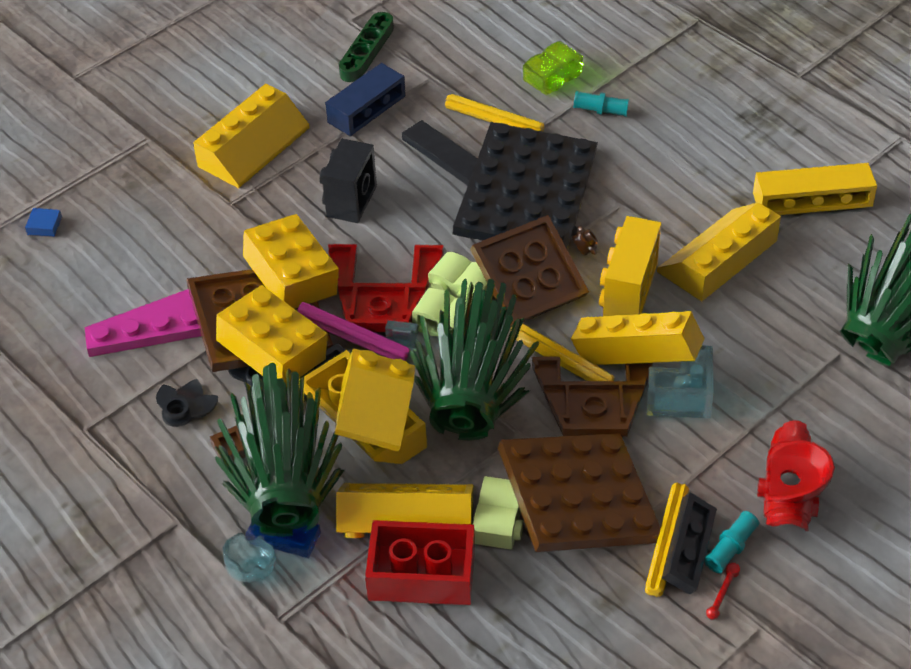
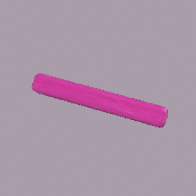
(354, 333)

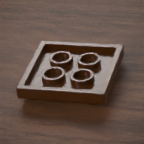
(533, 268)

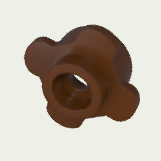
(585, 241)

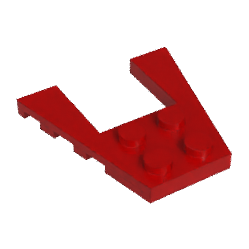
(375, 303)

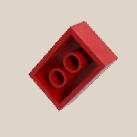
(420, 562)

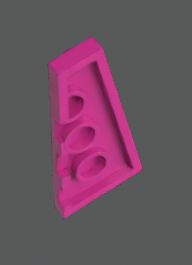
(144, 326)

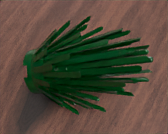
(883, 317)
(465, 395)
(282, 472)

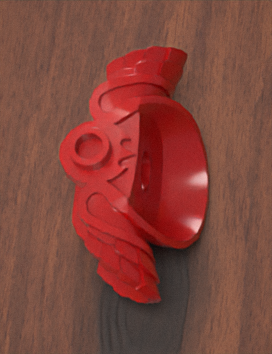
(794, 453)

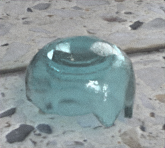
(248, 559)

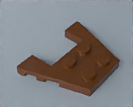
(591, 405)

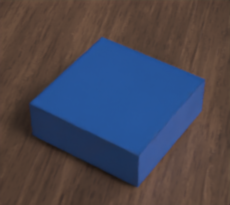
(43, 222)

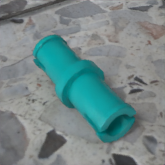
(601, 103)
(732, 542)

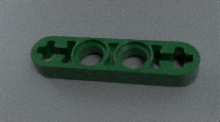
(361, 45)

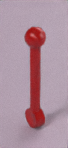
(732, 571)

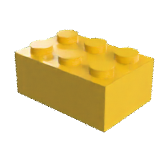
(290, 261)
(630, 267)
(269, 331)

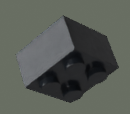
(348, 180)

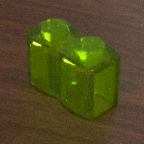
(553, 68)

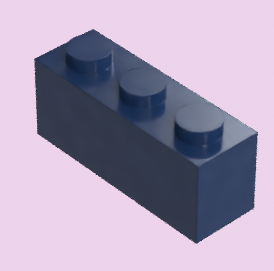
(365, 99)

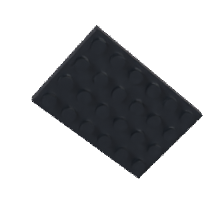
(525, 178)

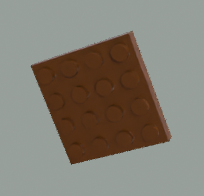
(211, 296)
(579, 492)

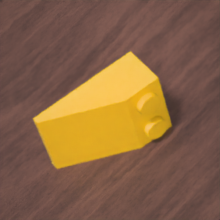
(375, 399)

